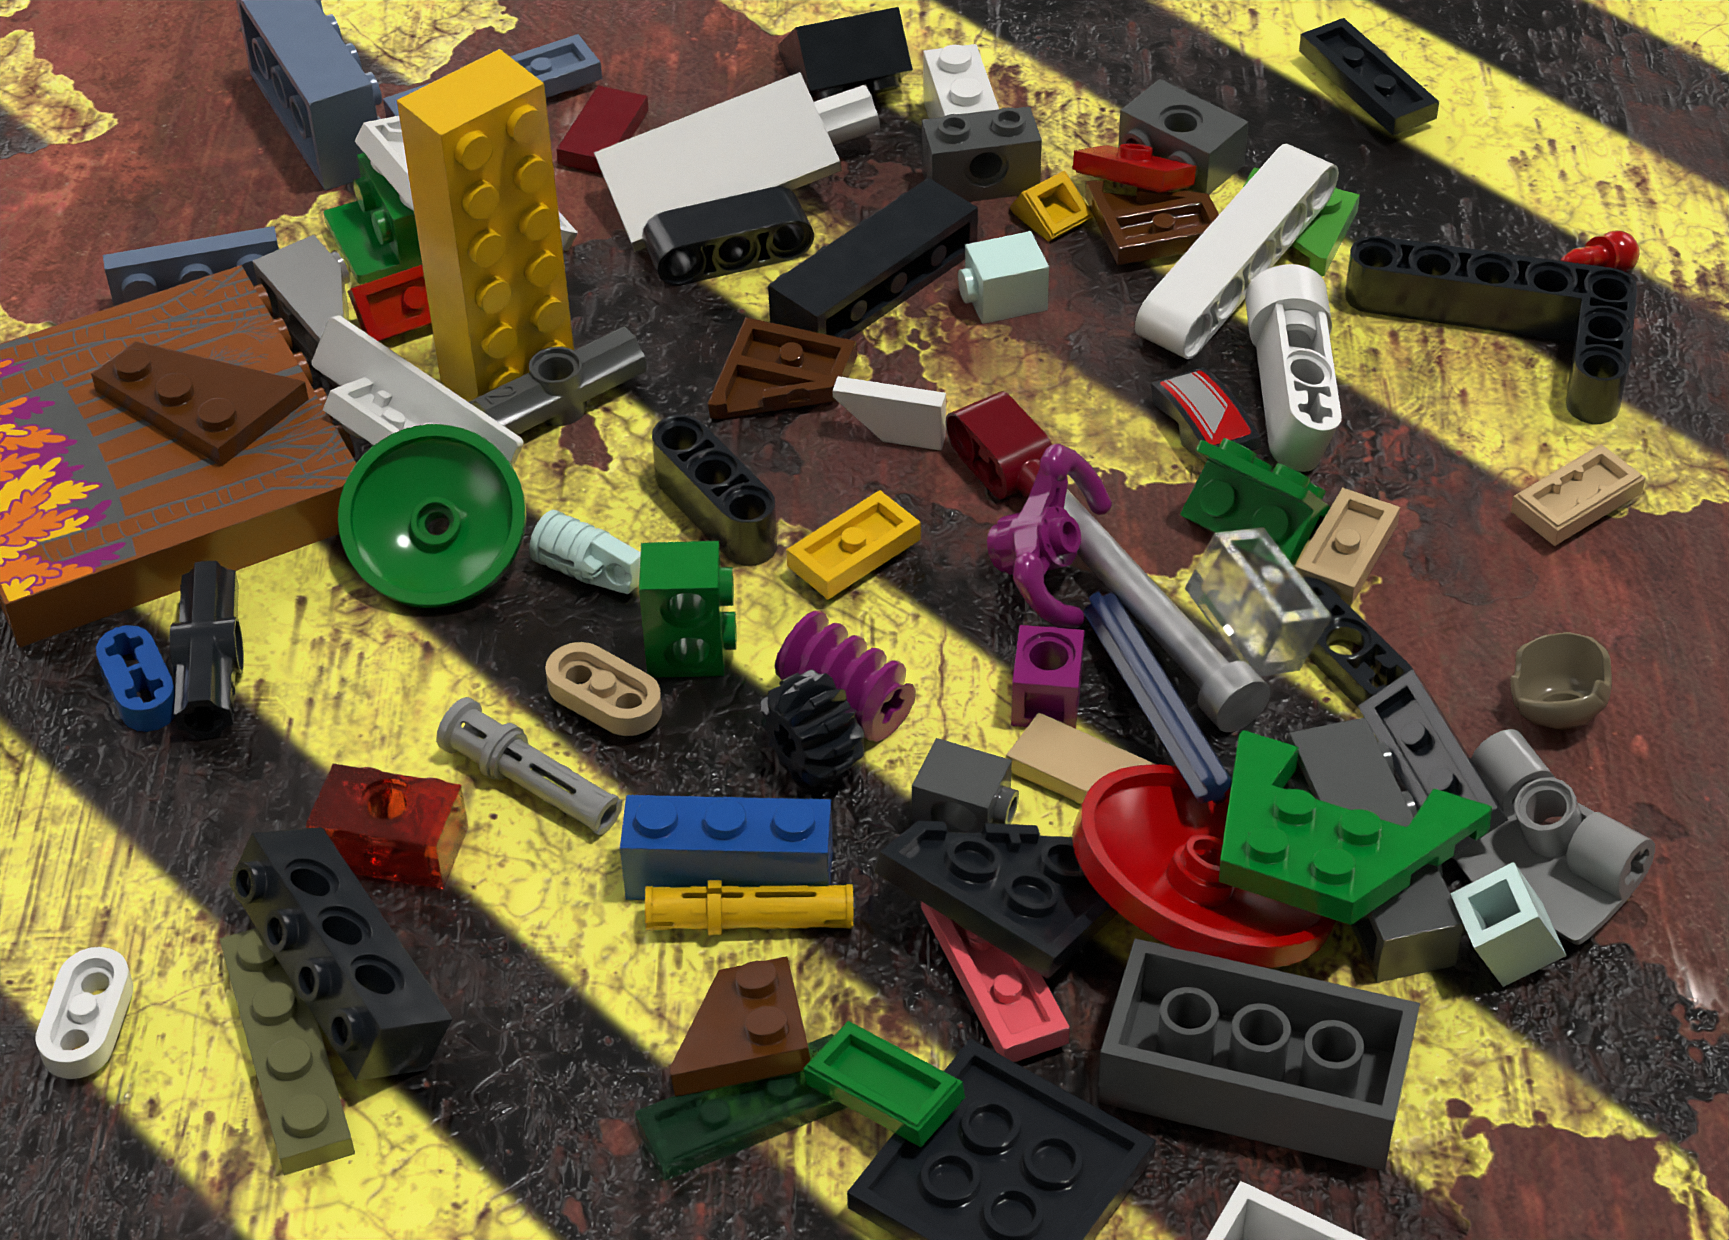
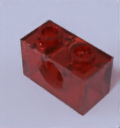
(392, 823)

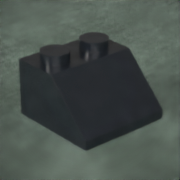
(849, 53)

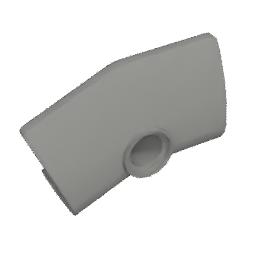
(1576, 866)

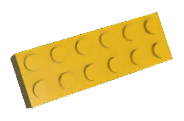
(486, 221)

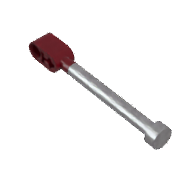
(1005, 454)

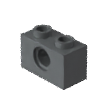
(1186, 131)
(983, 153)

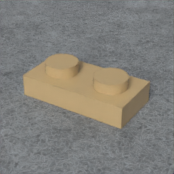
(1349, 542)

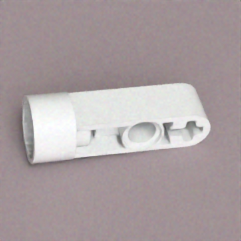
(1295, 361)

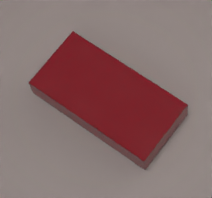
(604, 121)

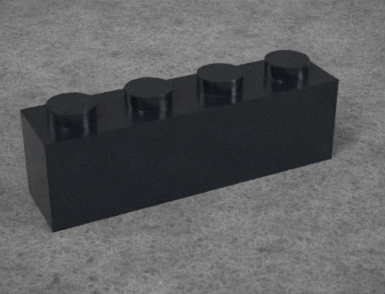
(876, 263)

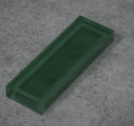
(724, 1120)

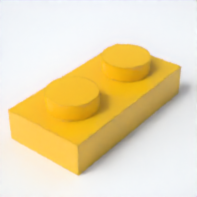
(853, 544)

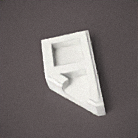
(895, 411)

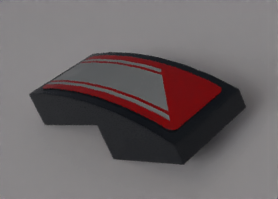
(1204, 410)

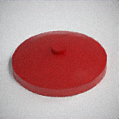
(1159, 867)

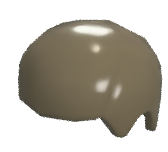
(1561, 680)

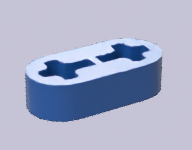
(126, 681)

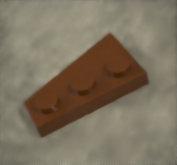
(198, 399)

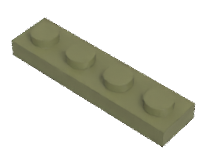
(286, 1057)

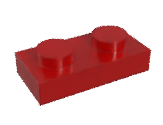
(392, 304)

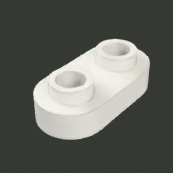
(84, 1019)

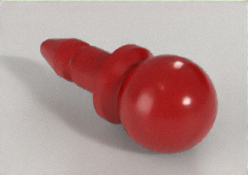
(1611, 250)

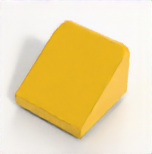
(1052, 207)

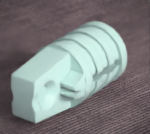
(584, 552)

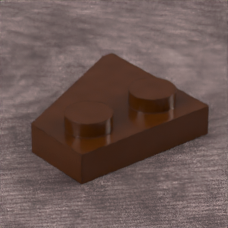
(1150, 222)

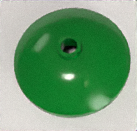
(425, 477)

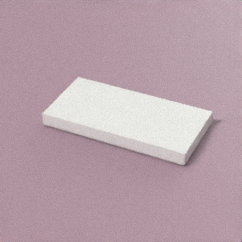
(718, 153)

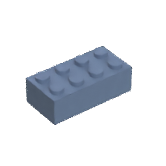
(311, 82)

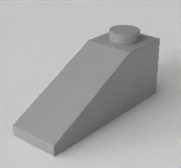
(305, 290)

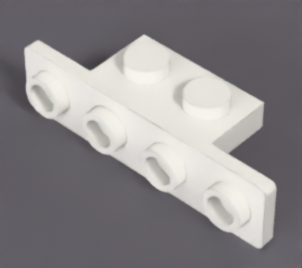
(388, 394)

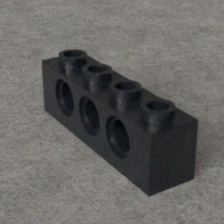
(339, 953)

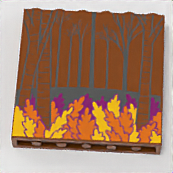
(117, 510)

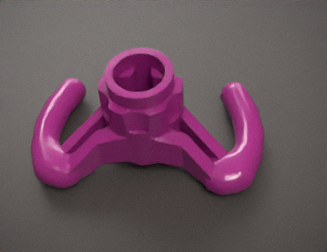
(1045, 534)

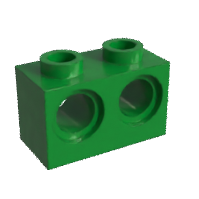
(684, 608)

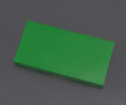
(884, 1083)

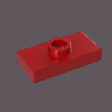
(1134, 166)

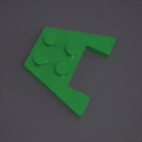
(1322, 853)

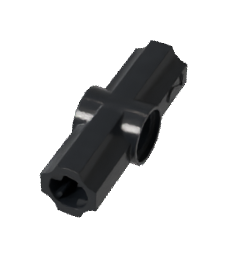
(206, 650)

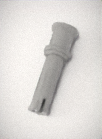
(506, 754)

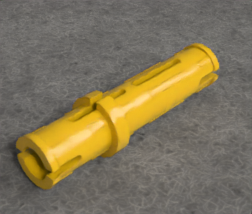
(738, 907)

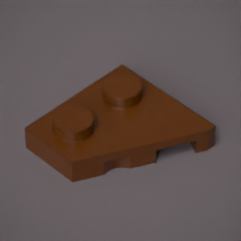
(779, 370)
(743, 1030)

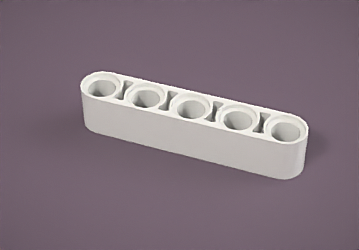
(1234, 249)

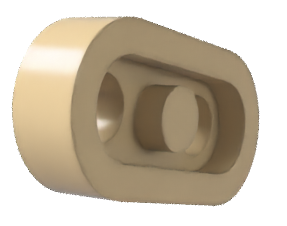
(613, 691)

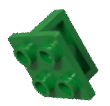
(376, 230)
(1244, 494)

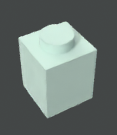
(1005, 277)
(1508, 924)

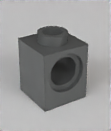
(963, 788)

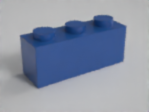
(724, 839)

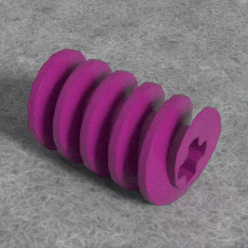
(869, 682)

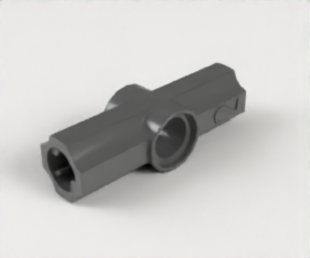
(563, 382)

